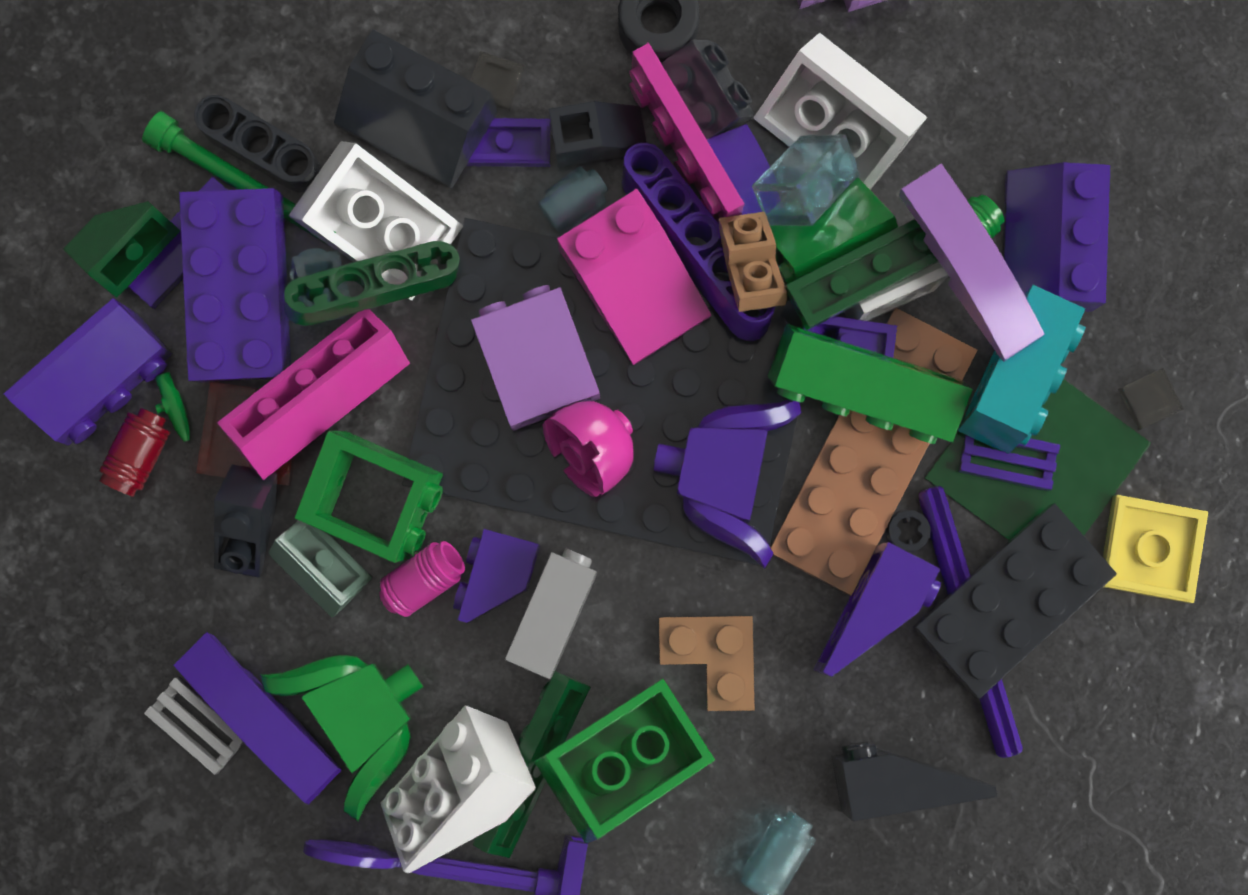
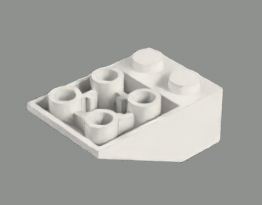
(457, 789)

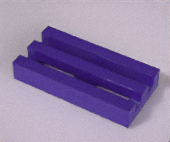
(1048, 465)

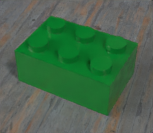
(624, 761)

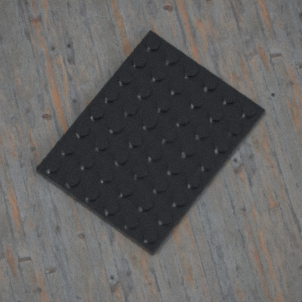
(663, 396)

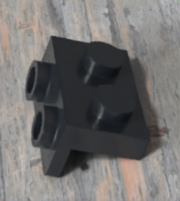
(708, 87)

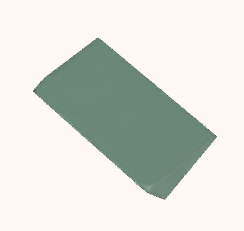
(319, 566)

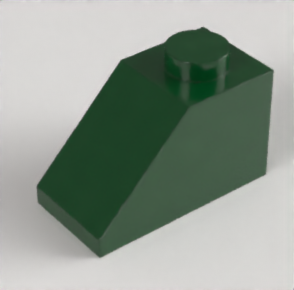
(121, 244)

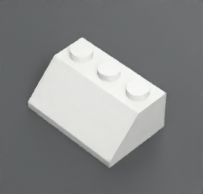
(835, 95)

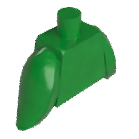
(358, 714)

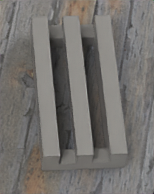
(166, 700)

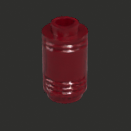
(134, 452)

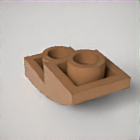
(751, 261)

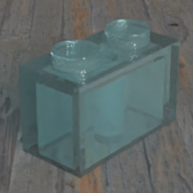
(806, 180)

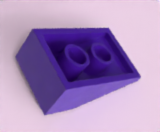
(885, 598)

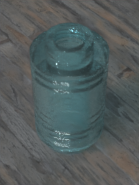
(778, 855)

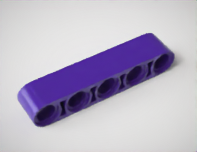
(689, 221)

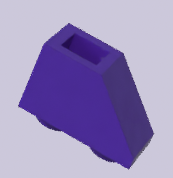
(498, 575)

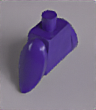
(723, 471)

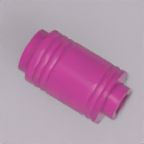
(421, 578)

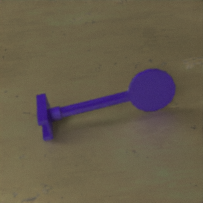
(563, 881)

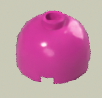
(593, 443)

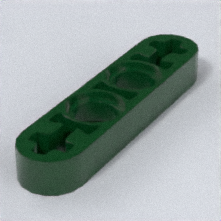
(369, 275)

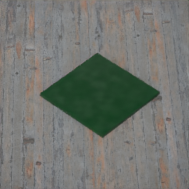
(1090, 467)

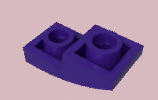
(742, 162)

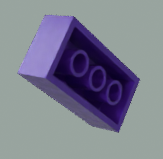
(234, 284)

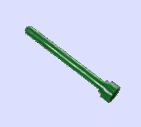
(164, 134)

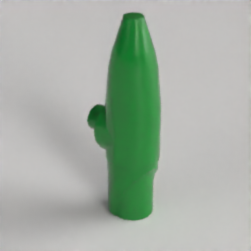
(172, 405)

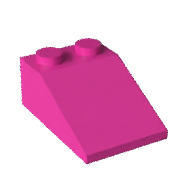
(633, 276)

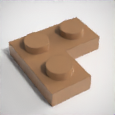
(723, 646)

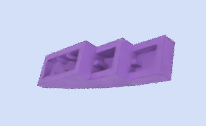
(972, 262)

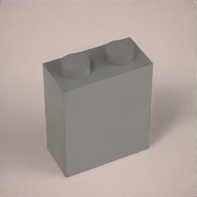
(552, 613)

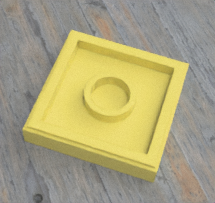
(1154, 548)

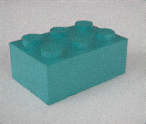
(1012, 392)

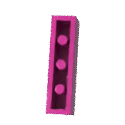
(314, 392)

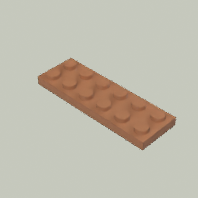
(862, 473)

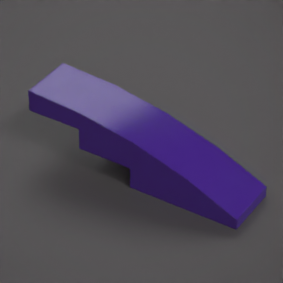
(257, 718)

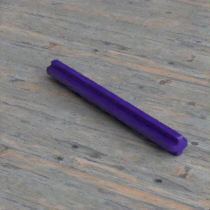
(954, 572)

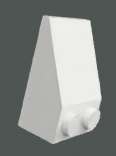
(370, 210)

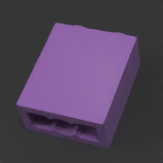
(535, 356)

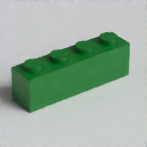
(869, 384)

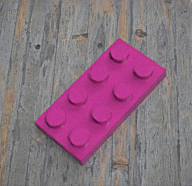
(678, 128)

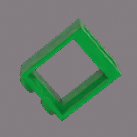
(329, 478)

